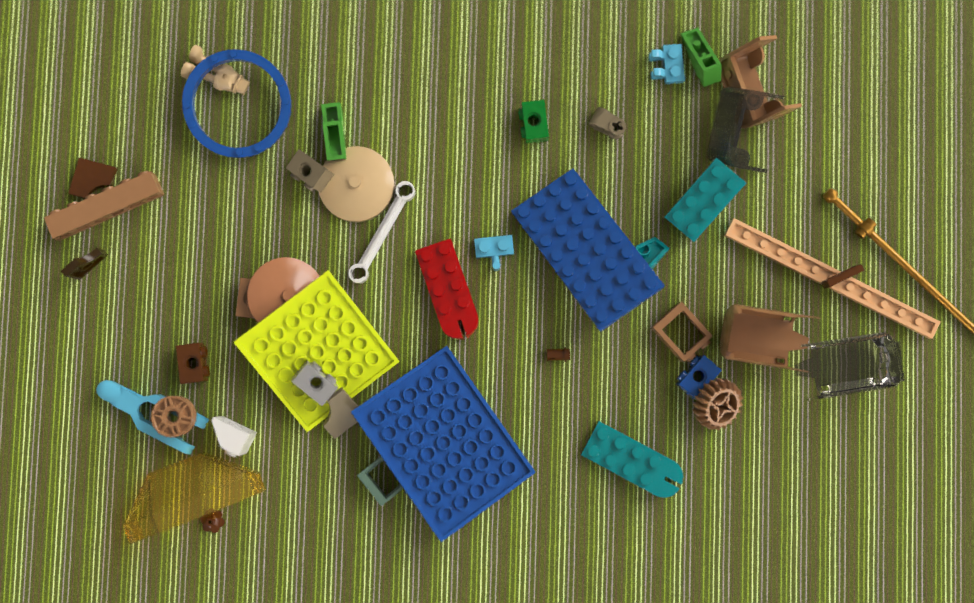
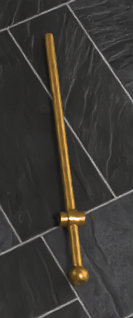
(865, 228)

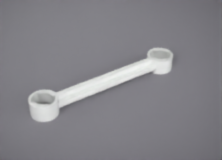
(382, 232)

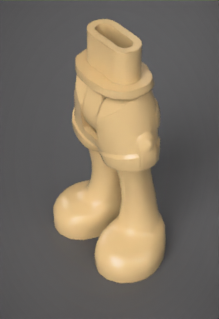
(225, 77)

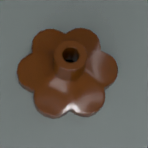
(217, 521)

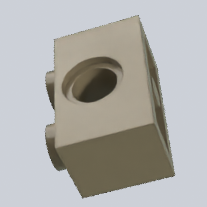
(318, 177)

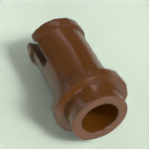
(558, 354)

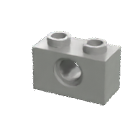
(321, 392)

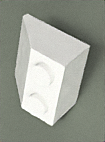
(233, 436)

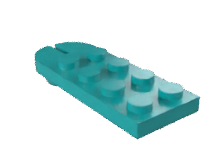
(633, 461)

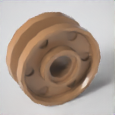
(161, 416)

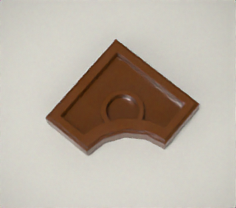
(91, 176)

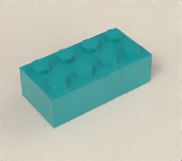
(705, 199)

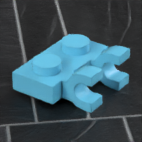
(672, 64)

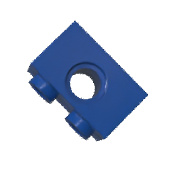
(708, 372)

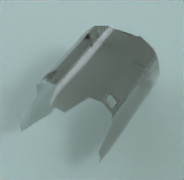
(854, 365)

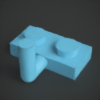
(493, 248)

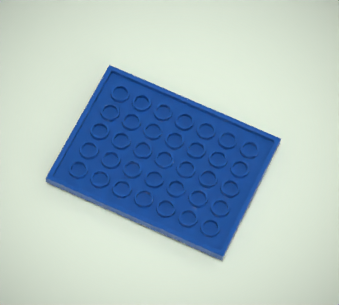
(443, 443)

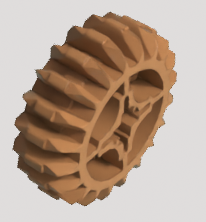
(717, 404)

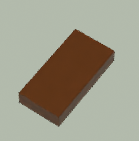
(842, 276)

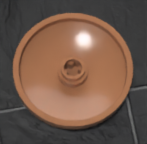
(277, 283)

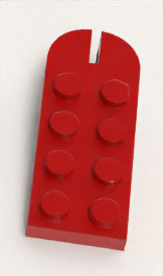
(448, 288)

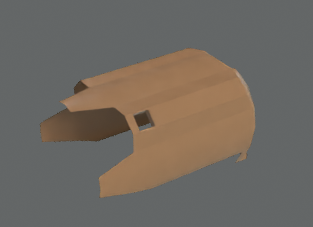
(760, 336)

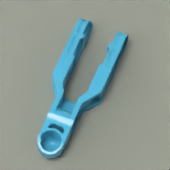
(130, 402)

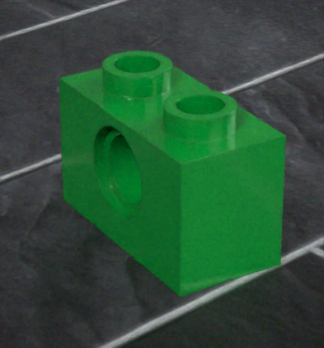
(536, 110)

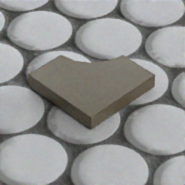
(340, 413)

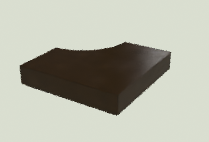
(81, 266)

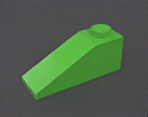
(702, 57)

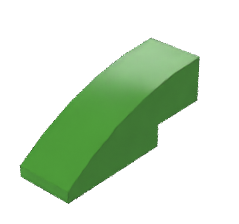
(334, 131)

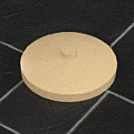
(359, 186)

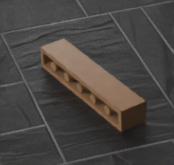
(103, 206)

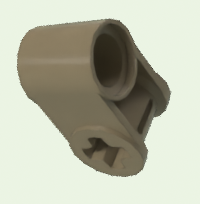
(606, 122)

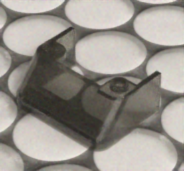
(728, 124)

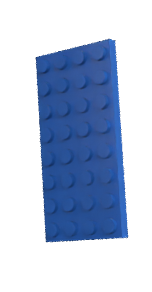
(587, 250)

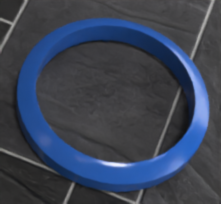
(202, 70)

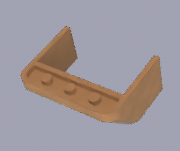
(741, 72)

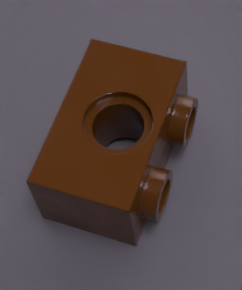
(185, 354)

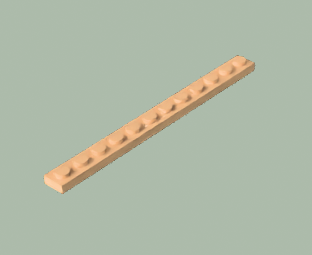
(819, 271)

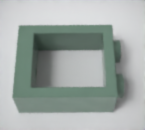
(373, 487)

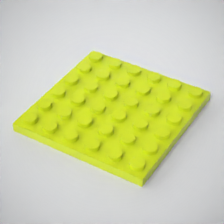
(322, 328)

